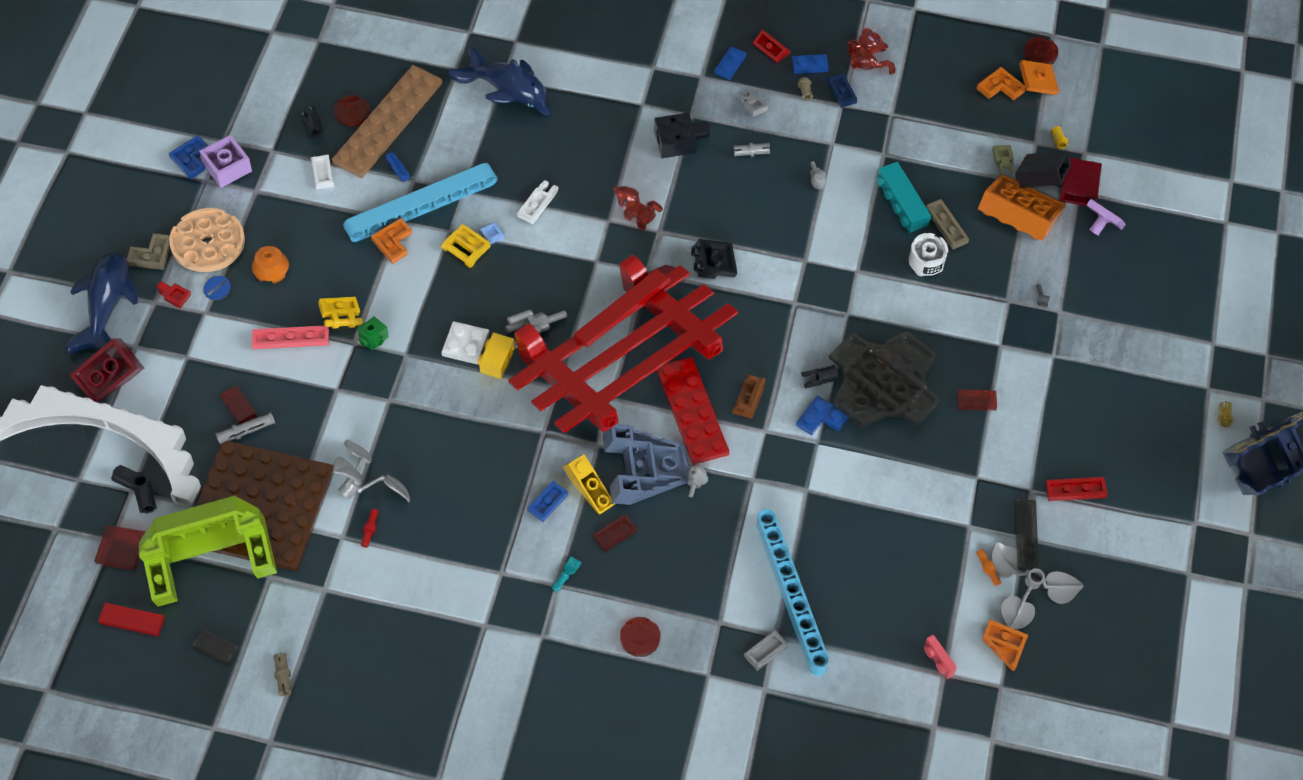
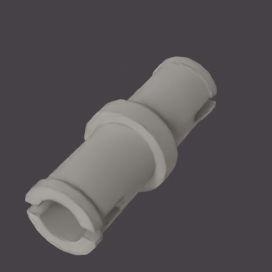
(751, 149)

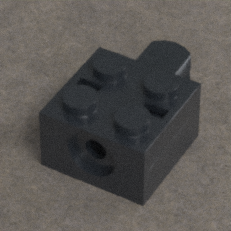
(678, 135)

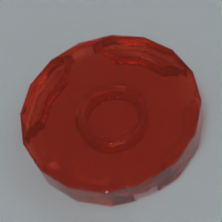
(1041, 50)
(351, 110)
(640, 637)

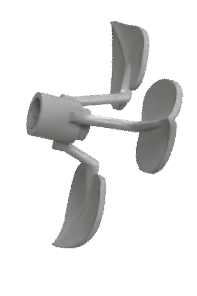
(354, 478)
(1017, 612)

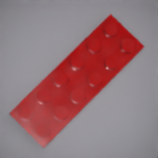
(692, 411)

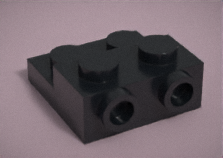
(713, 259)

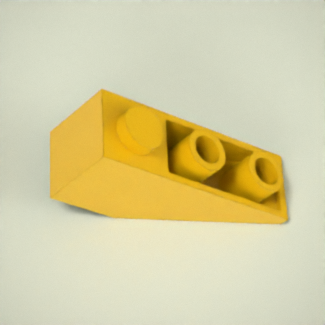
(588, 483)

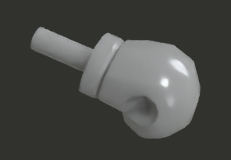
(818, 177)
(696, 477)

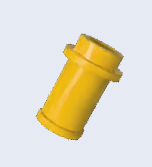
(1060, 140)

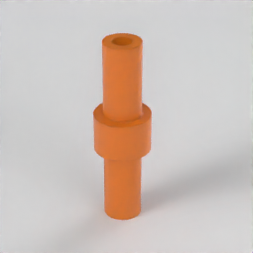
(988, 567)

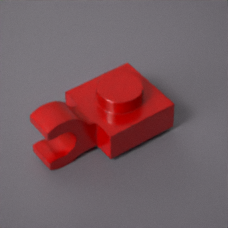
(174, 295)

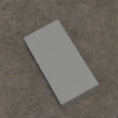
(766, 650)

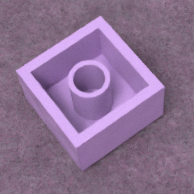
(225, 161)

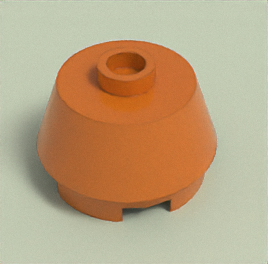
(270, 264)

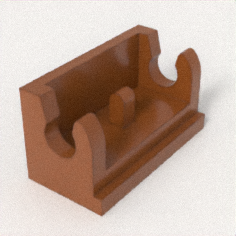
(749, 396)

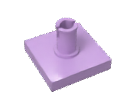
(1103, 217)

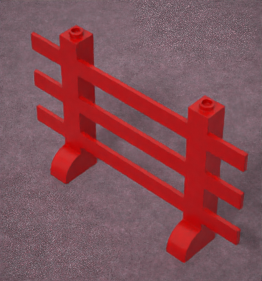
(572, 384)

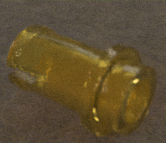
(1225, 418)

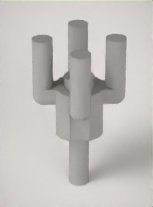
(539, 321)

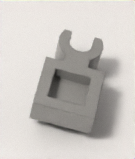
(753, 105)

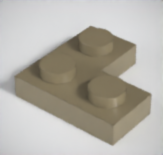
(152, 258)

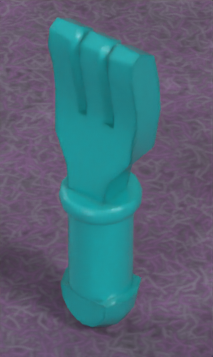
(569, 569)

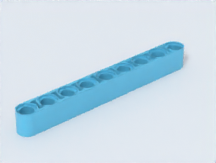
(420, 201)
(790, 599)

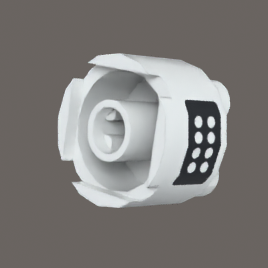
(928, 254)

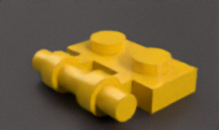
(338, 308)

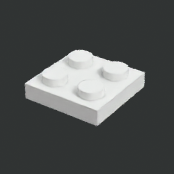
(465, 342)

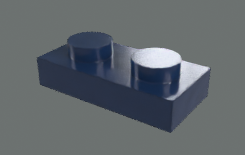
(842, 90)

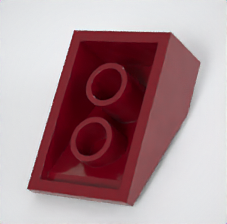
(107, 370)

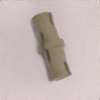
(282, 674)

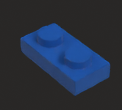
(730, 63)
(809, 63)
(547, 501)

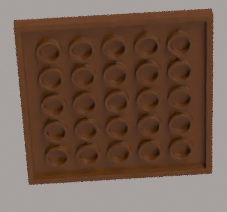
(283, 488)

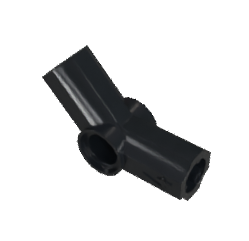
(131, 480)

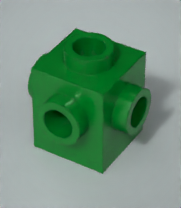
(372, 333)

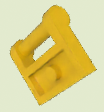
(468, 240)

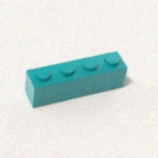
(903, 197)

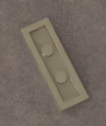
(947, 224)

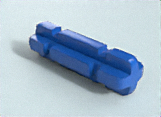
(397, 166)

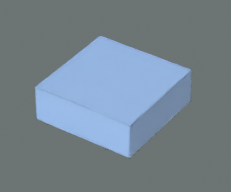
(491, 233)

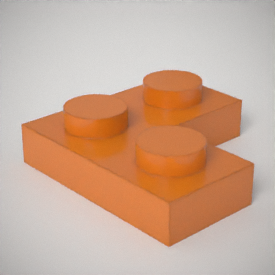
(1001, 81)
(389, 240)

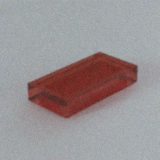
(977, 399)
(238, 405)
(615, 532)

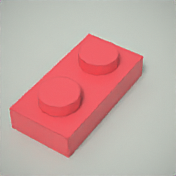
(938, 654)

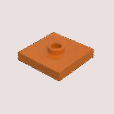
(1039, 77)

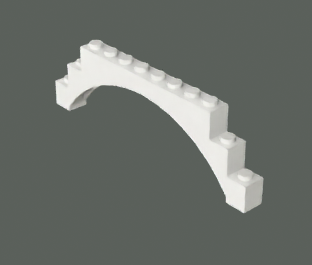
(157, 438)

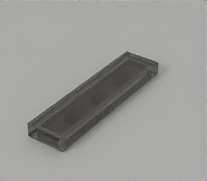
(1026, 534)

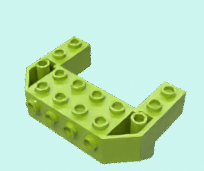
(200, 532)

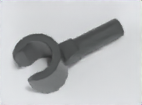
(1042, 299)

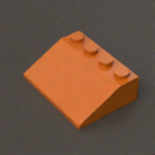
(1021, 207)

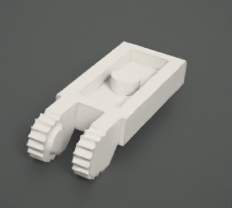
(537, 202)

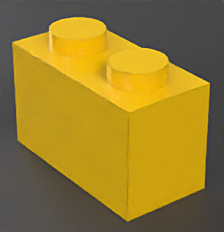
(496, 355)

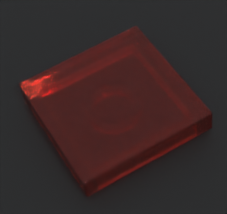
(119, 547)

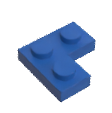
(186, 156)
(819, 412)

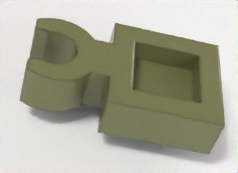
(1003, 156)

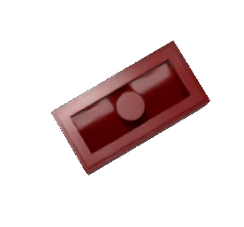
(770, 46)

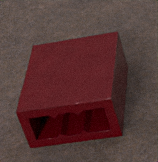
(1081, 182)

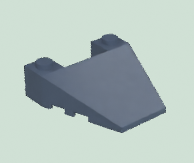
(649, 463)

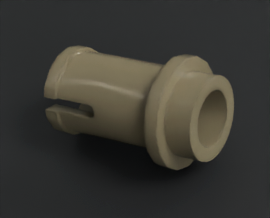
(804, 84)

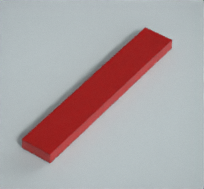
(621, 308)

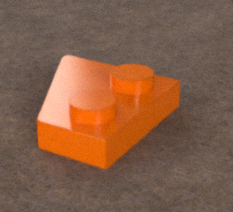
(1005, 642)

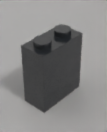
(1043, 169)

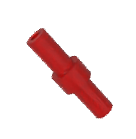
(369, 528)

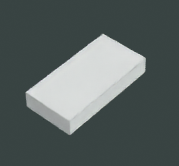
(322, 171)

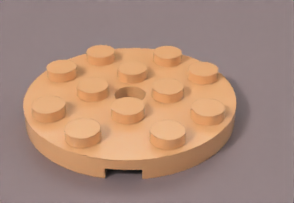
(223, 249)

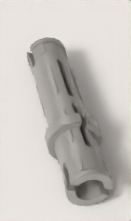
(236, 432)

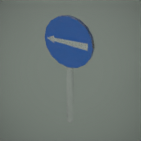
(216, 287)

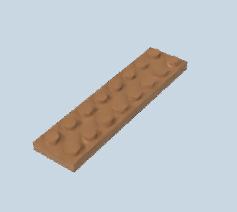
(387, 121)

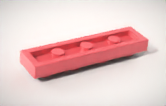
(290, 337)

